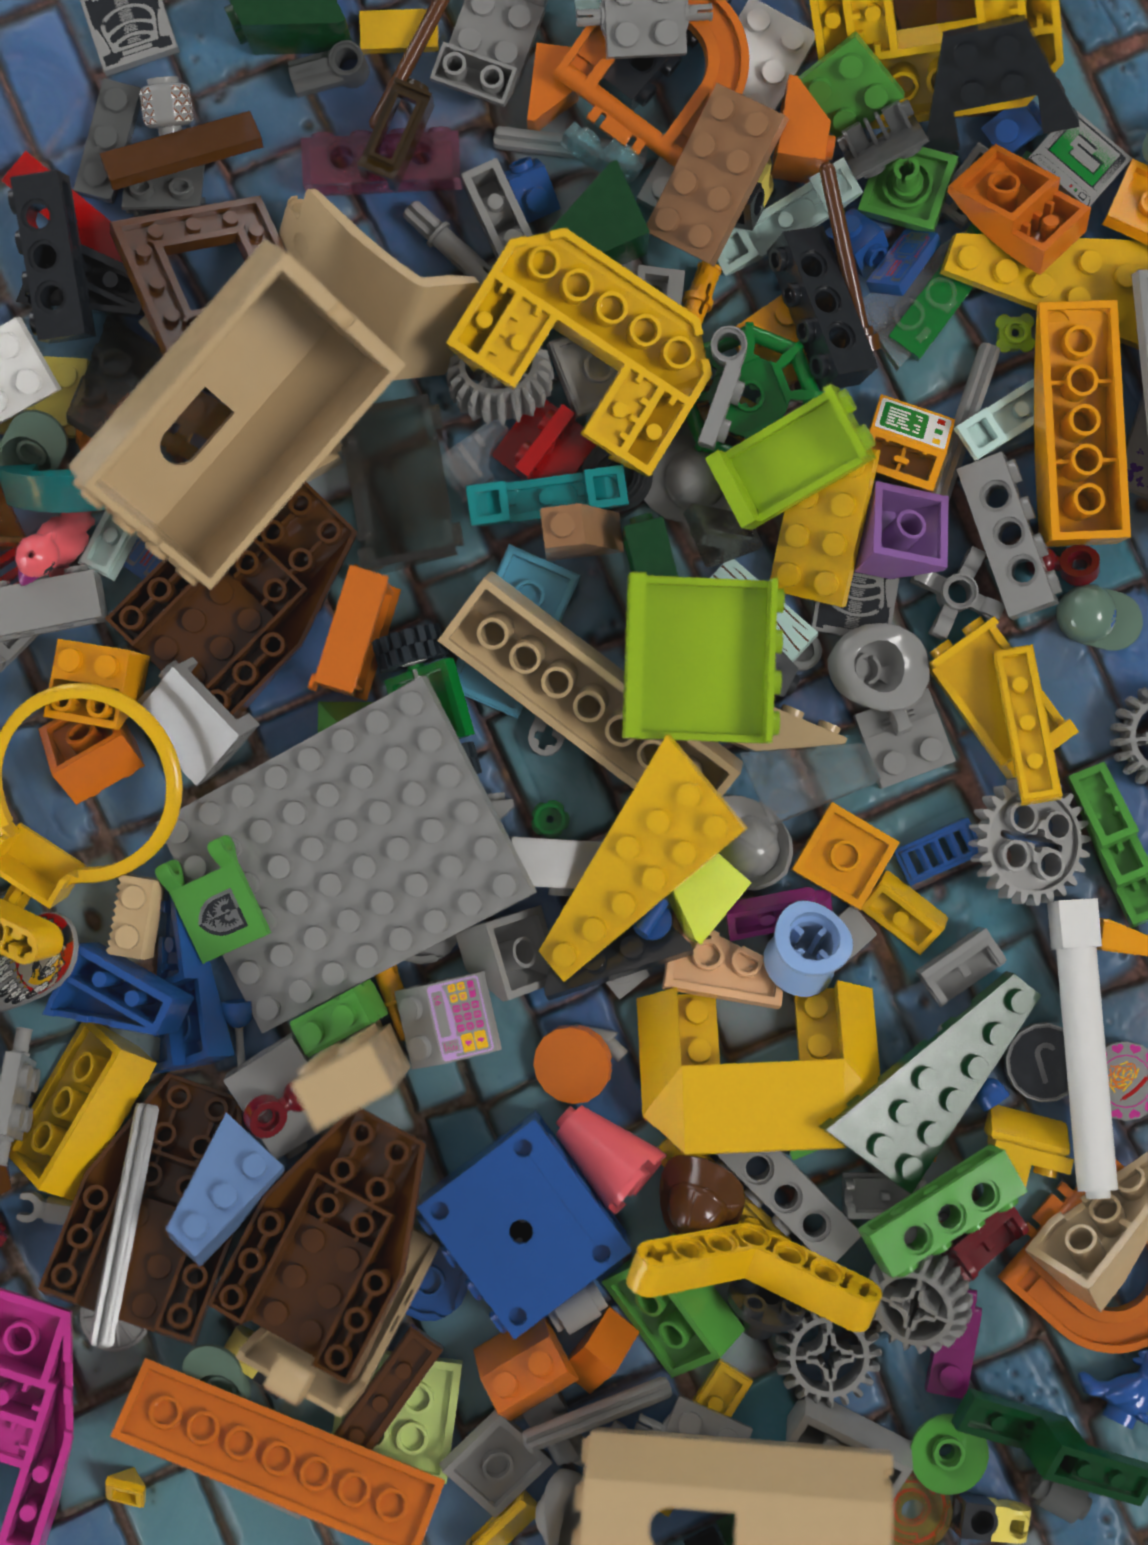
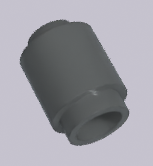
(1060, 1499)

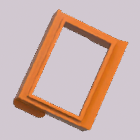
(360, 617)

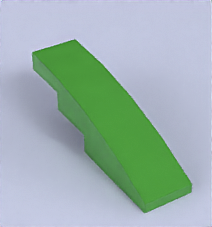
(1114, 839)

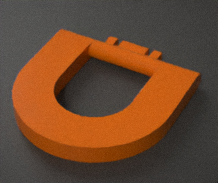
(725, 63)
(1111, 1331)

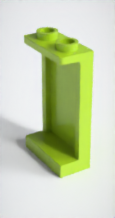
(792, 458)

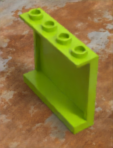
(702, 659)

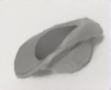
(683, 479)
(880, 667)
(760, 851)
(555, 1509)

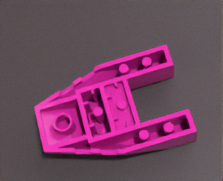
(34, 1411)

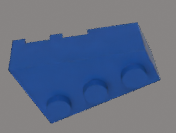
(118, 994)

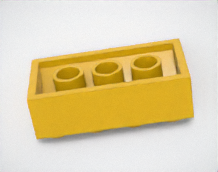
(81, 1108)

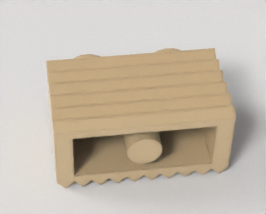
(136, 917)

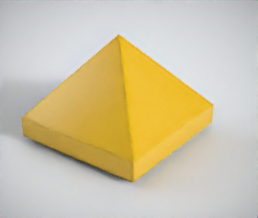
(126, 1488)

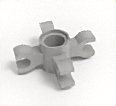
(974, 601)

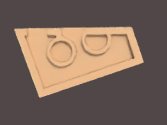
(722, 972)

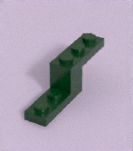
(1053, 1446)

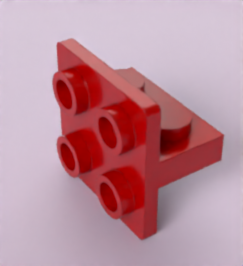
(544, 444)

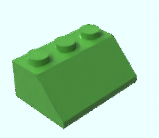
(678, 1327)

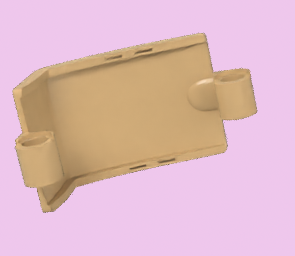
(393, 302)
(291, 1369)

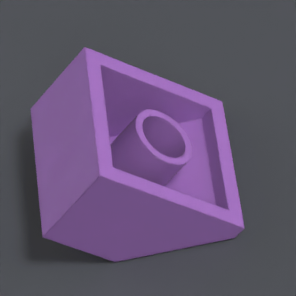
(903, 533)

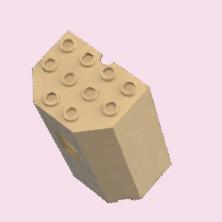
(296, 384)
(775, 1488)

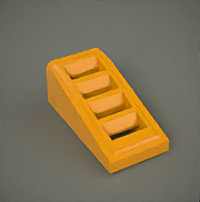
(1122, 939)

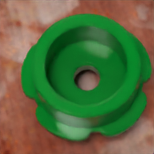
(553, 829)

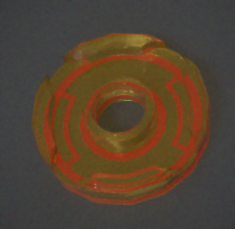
(930, 1524)

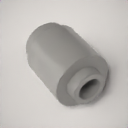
(579, 1309)

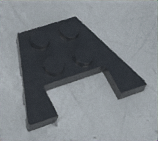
(993, 66)

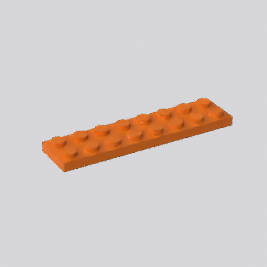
(276, 1458)

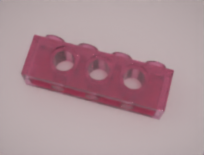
(438, 174)

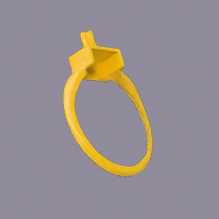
(40, 867)

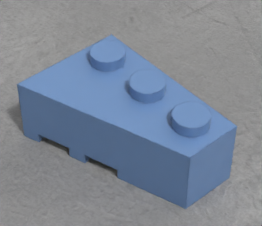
(222, 1191)

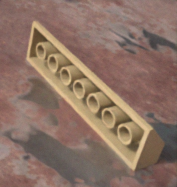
(563, 681)

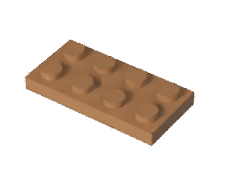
(716, 174)

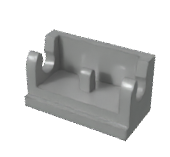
(961, 965)
(870, 1194)

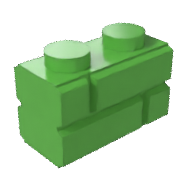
(338, 1018)

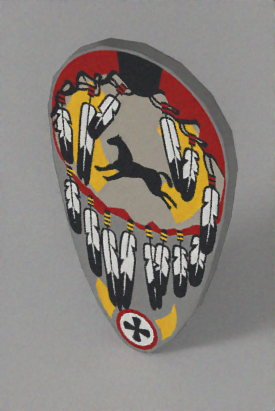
(31, 981)

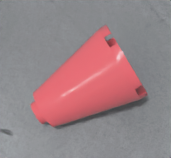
(608, 1155)

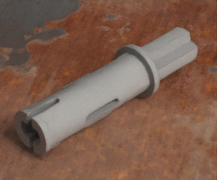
(446, 241)

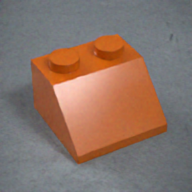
(805, 138)
(89, 756)
(523, 1370)

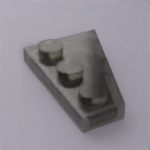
(115, 370)

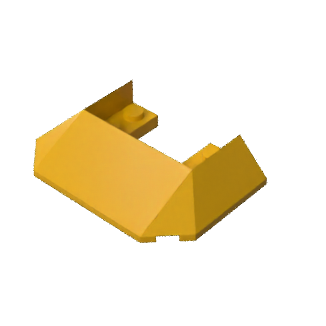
(914, 52)
(607, 311)
(759, 1104)

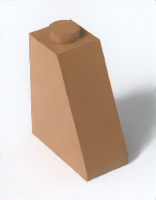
(580, 531)

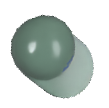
(34, 439)
(1099, 617)
(217, 1367)

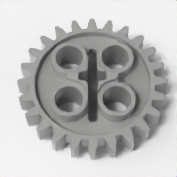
(1024, 877)

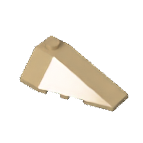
(1097, 1240)

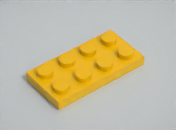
(823, 539)

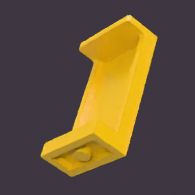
(971, 684)

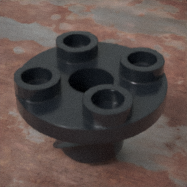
(761, 1310)

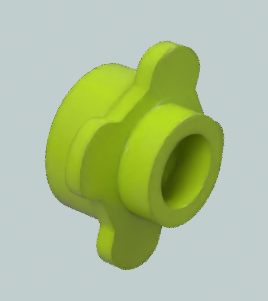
(1007, 341)

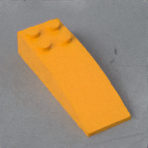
(1080, 425)

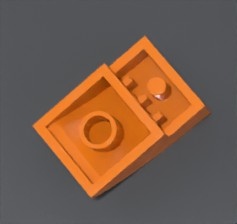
(1020, 207)

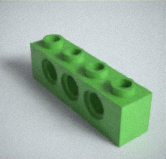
(886, 1231)

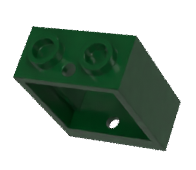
(648, 546)

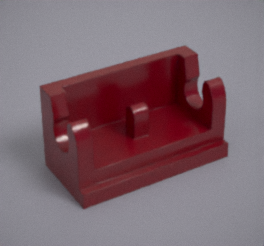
(979, 1248)

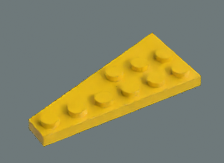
(1084, 272)
(656, 843)

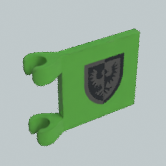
(218, 906)

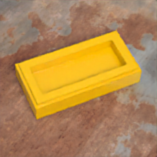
(392, 31)

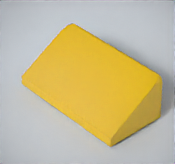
(904, 912)
(1028, 1130)
(507, 1524)

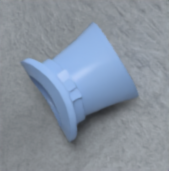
(807, 949)

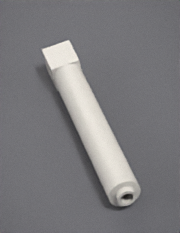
(1075, 937)

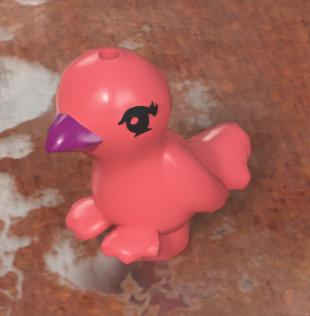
(53, 546)

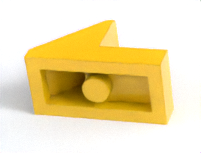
(1043, 1162)

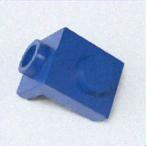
(1014, 127)
(532, 188)
(867, 241)

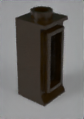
(395, 169)

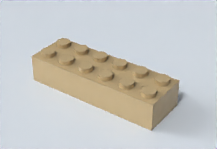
(351, 1073)

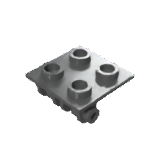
(901, 140)
(167, 192)

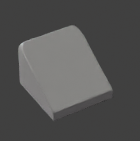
(858, 927)

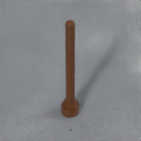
(413, 51)
(844, 247)

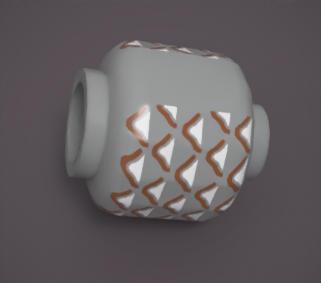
(166, 104)

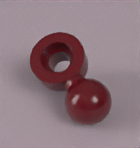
(1072, 558)
(276, 1112)

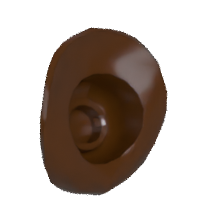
(699, 1195)

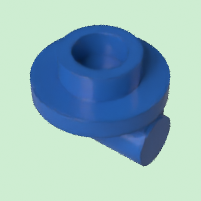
(654, 923)

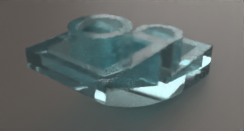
(586, 147)

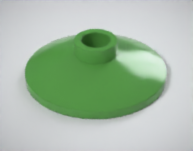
(954, 1471)

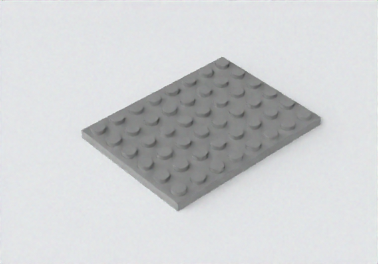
(355, 851)

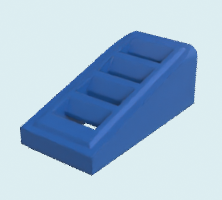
(944, 864)

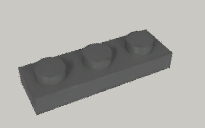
(110, 129)

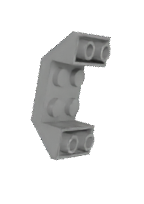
(489, 48)

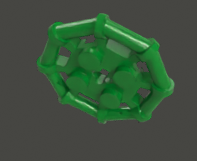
(760, 376)

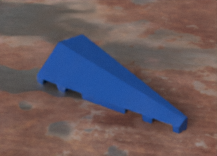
(204, 1031)

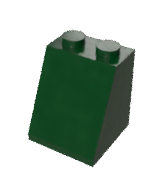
(288, 25)
(608, 217)

